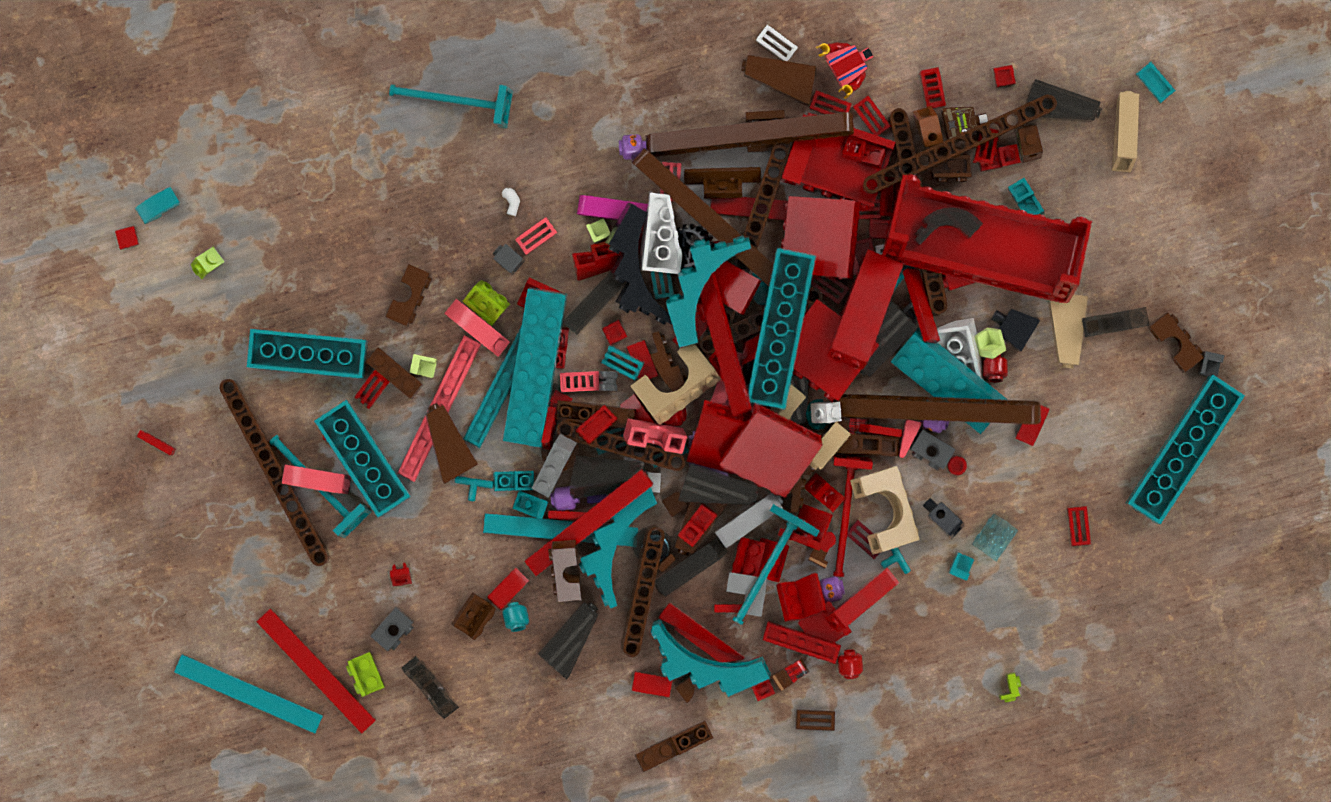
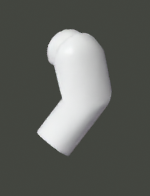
(513, 199)

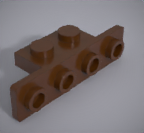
(722, 181)

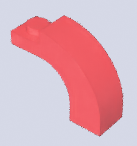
(477, 327)
(316, 479)

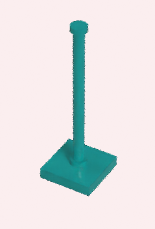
(501, 106)
(351, 519)
(792, 524)

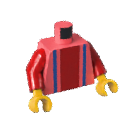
(846, 64)

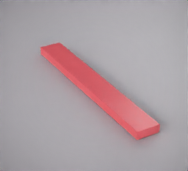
(445, 395)

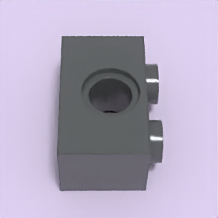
(508, 258)
(943, 453)
(382, 635)

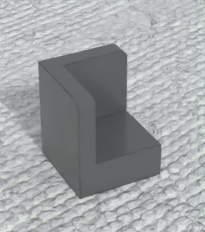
(1210, 363)

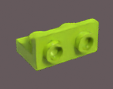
(486, 302)
(365, 674)

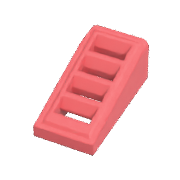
(595, 381)
(909, 432)

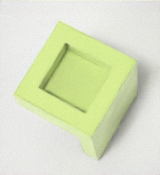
(598, 230)
(990, 343)
(423, 366)

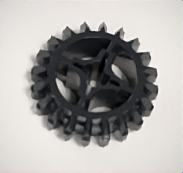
(685, 239)

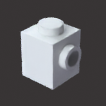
(825, 412)

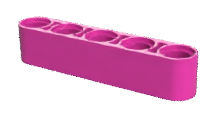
(604, 207)

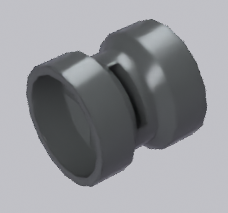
(608, 381)

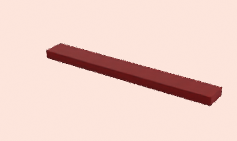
(725, 347)
(593, 518)
(316, 670)

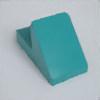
(530, 505)

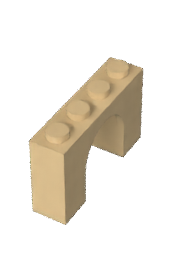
(700, 379)
(831, 441)
(902, 528)

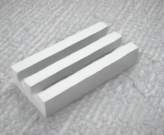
(771, 49)

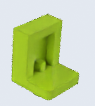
(206, 262)
(1013, 684)

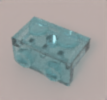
(995, 537)

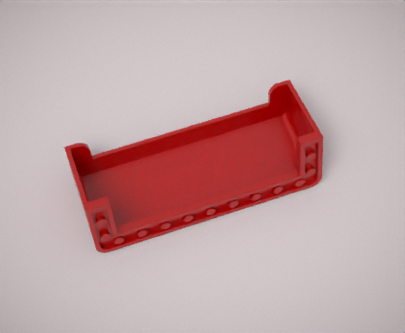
(1006, 252)

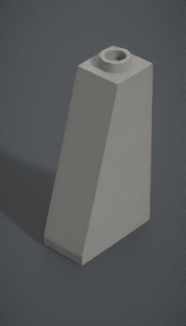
(748, 520)

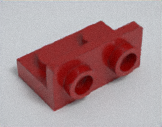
(750, 557)

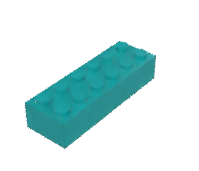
(307, 353)
(942, 373)
(362, 458)

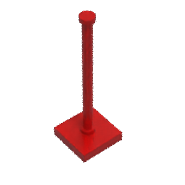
(851, 464)

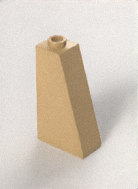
(1126, 132)
(1068, 329)

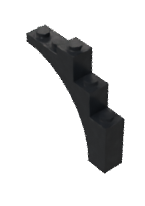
(625, 239)

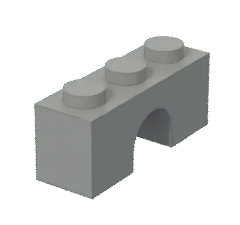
(554, 465)

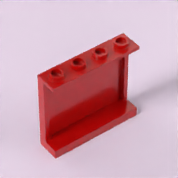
(840, 176)
(824, 230)
(812, 357)
(715, 434)
(771, 451)

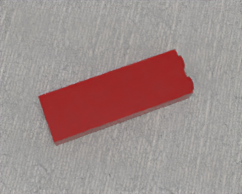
(864, 309)

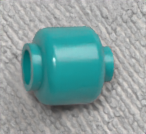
(515, 617)

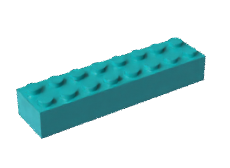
(781, 328)
(535, 366)
(1184, 449)

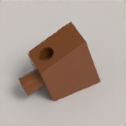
(928, 123)

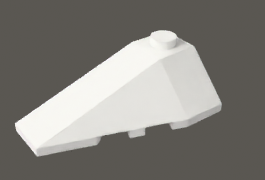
(660, 241)
(960, 341)

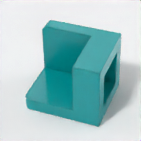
(961, 566)

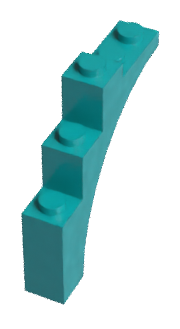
(692, 281)
(607, 538)
(680, 661)

